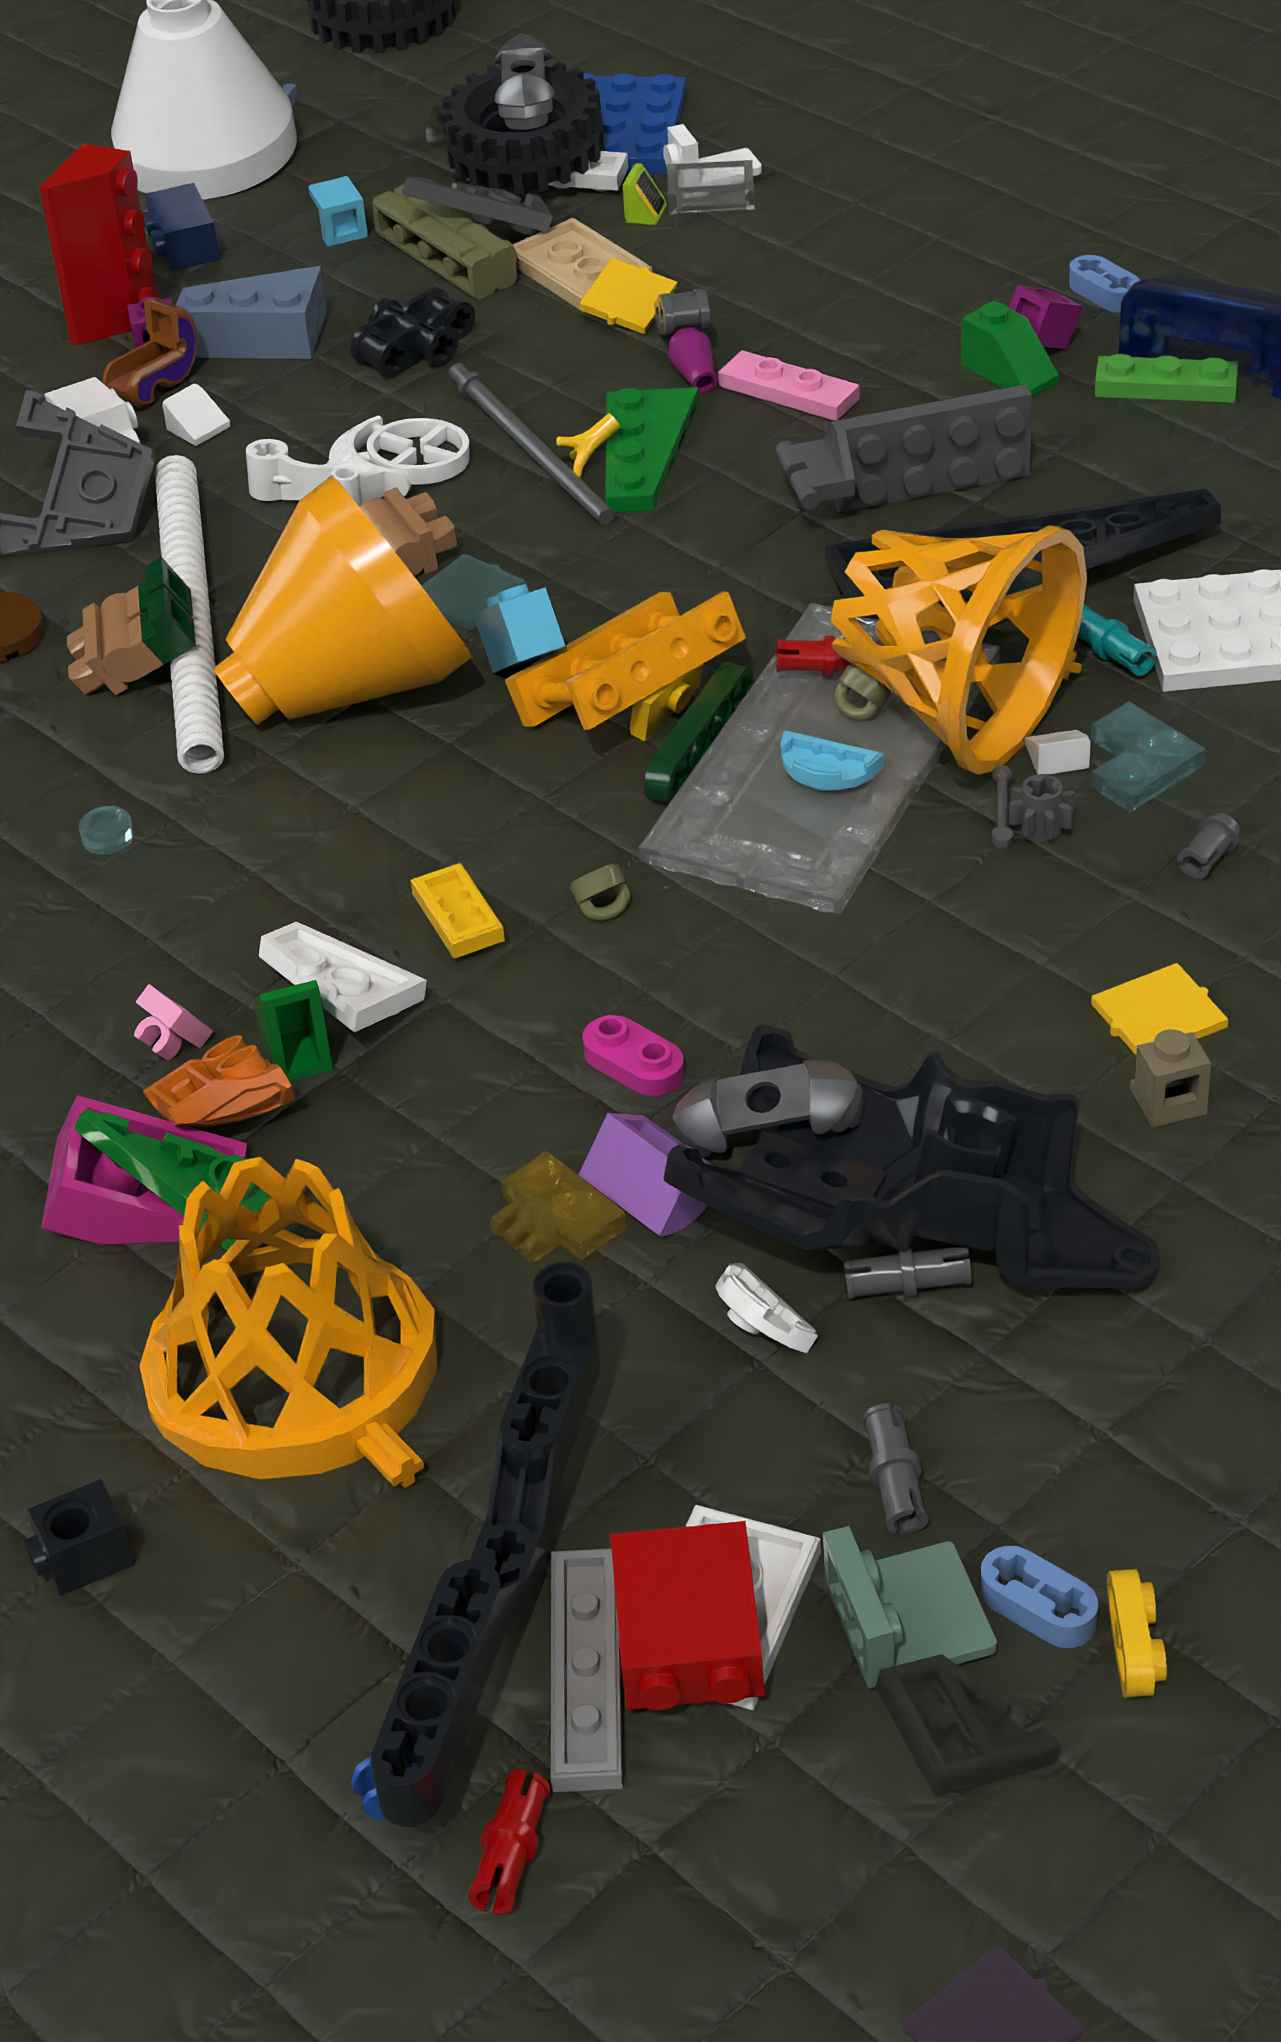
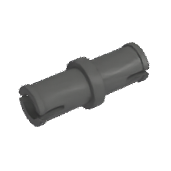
(907, 1271)
(895, 1469)

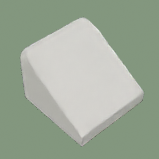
(194, 415)
(1059, 752)

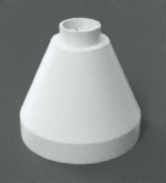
(200, 104)

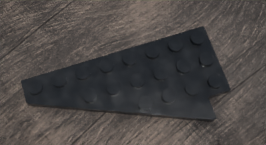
(1103, 530)

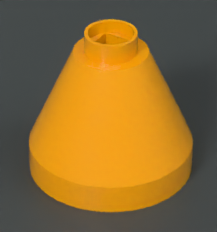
(334, 618)

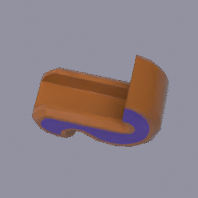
(158, 362)

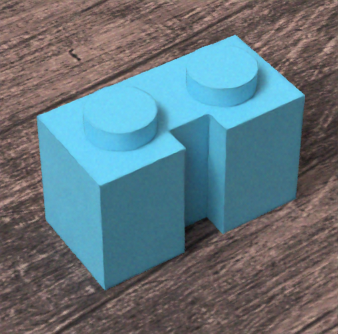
(518, 627)

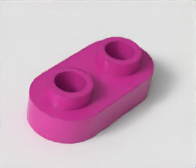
(633, 1055)

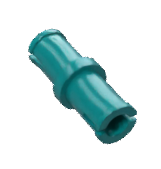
(1112, 640)

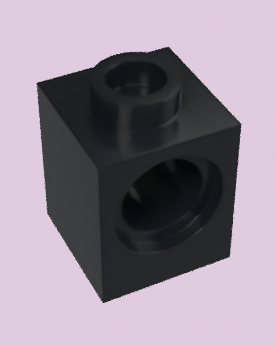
(78, 1538)

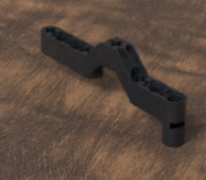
(509, 1562)

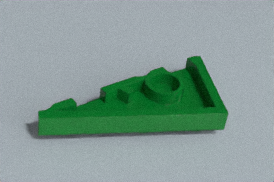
(167, 1166)

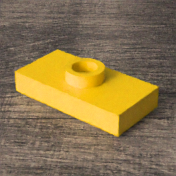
(657, 707)
(457, 910)

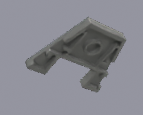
(93, 486)

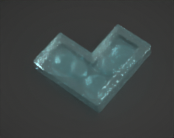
(1147, 756)

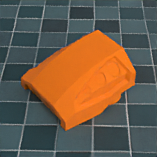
(222, 1087)

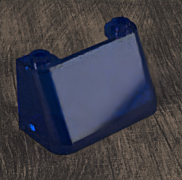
(1203, 313)

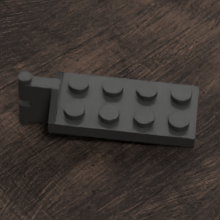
(914, 451)

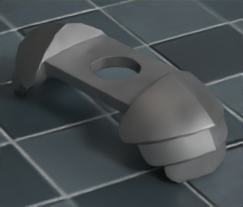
(524, 97)
(809, 1091)

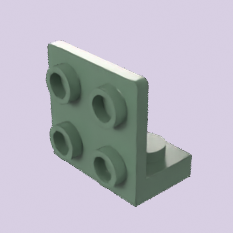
(904, 1605)

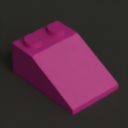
(102, 1201)

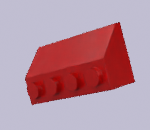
(97, 241)

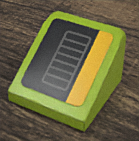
(642, 197)

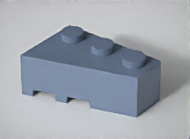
(258, 315)

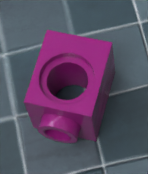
(1048, 313)

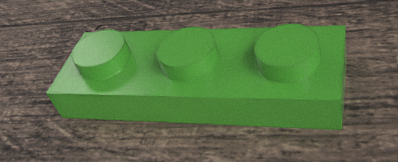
(1166, 378)

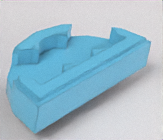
(827, 763)

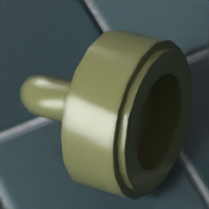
(864, 684)
(597, 884)

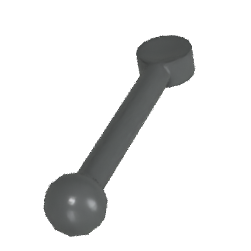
(1002, 835)

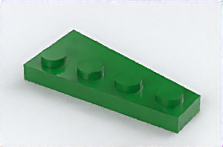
(644, 444)

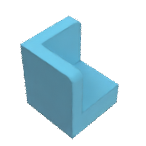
(339, 210)

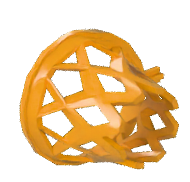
(937, 571)
(310, 1430)

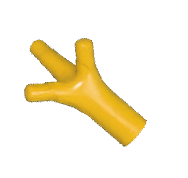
(587, 442)

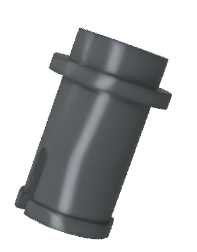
(1216, 837)

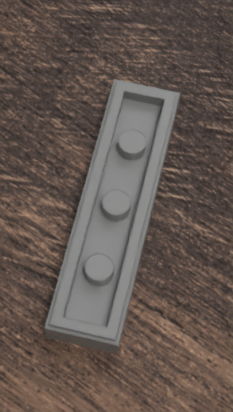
(585, 1673)

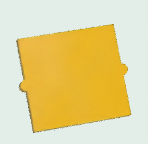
(626, 295)
(1156, 1004)

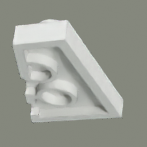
(350, 981)

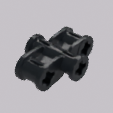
(401, 337)

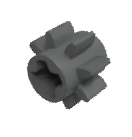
(1041, 807)

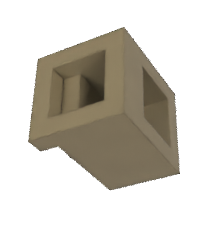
(1166, 1063)

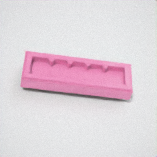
(789, 385)

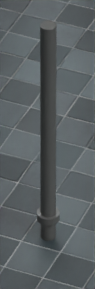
(473, 387)

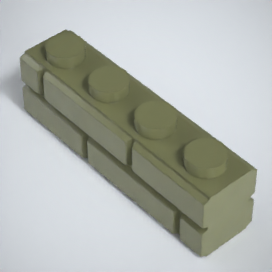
(446, 243)

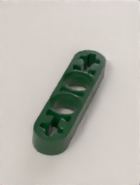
(696, 731)

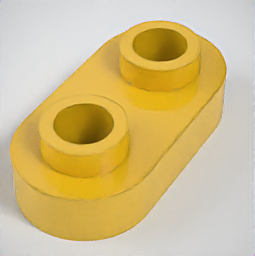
(1130, 1611)

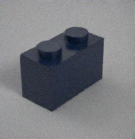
(180, 227)

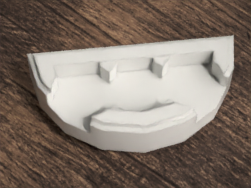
(760, 1309)

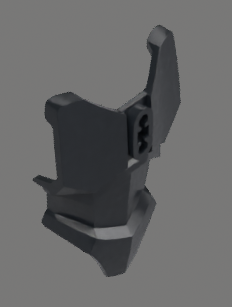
(930, 1163)

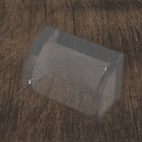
(710, 187)

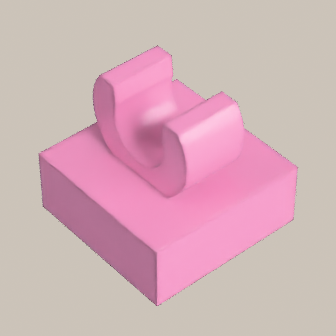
(170, 1022)

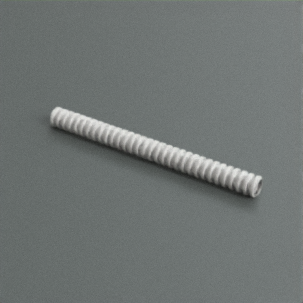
(192, 673)

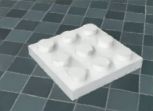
(1213, 628)

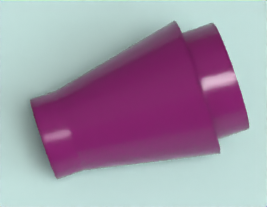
(692, 356)

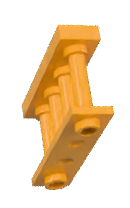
(625, 659)

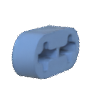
(1100, 281)
(1039, 1595)

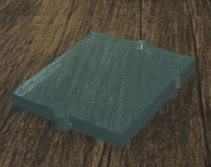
(464, 587)

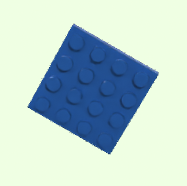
(638, 115)

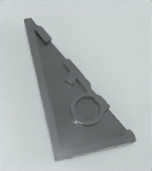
(484, 203)

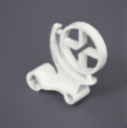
(362, 474)

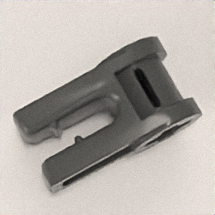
(682, 311)

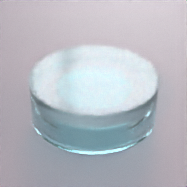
(106, 830)

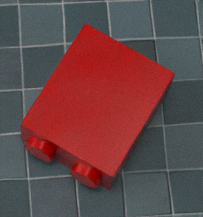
(686, 1616)

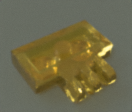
(553, 1209)

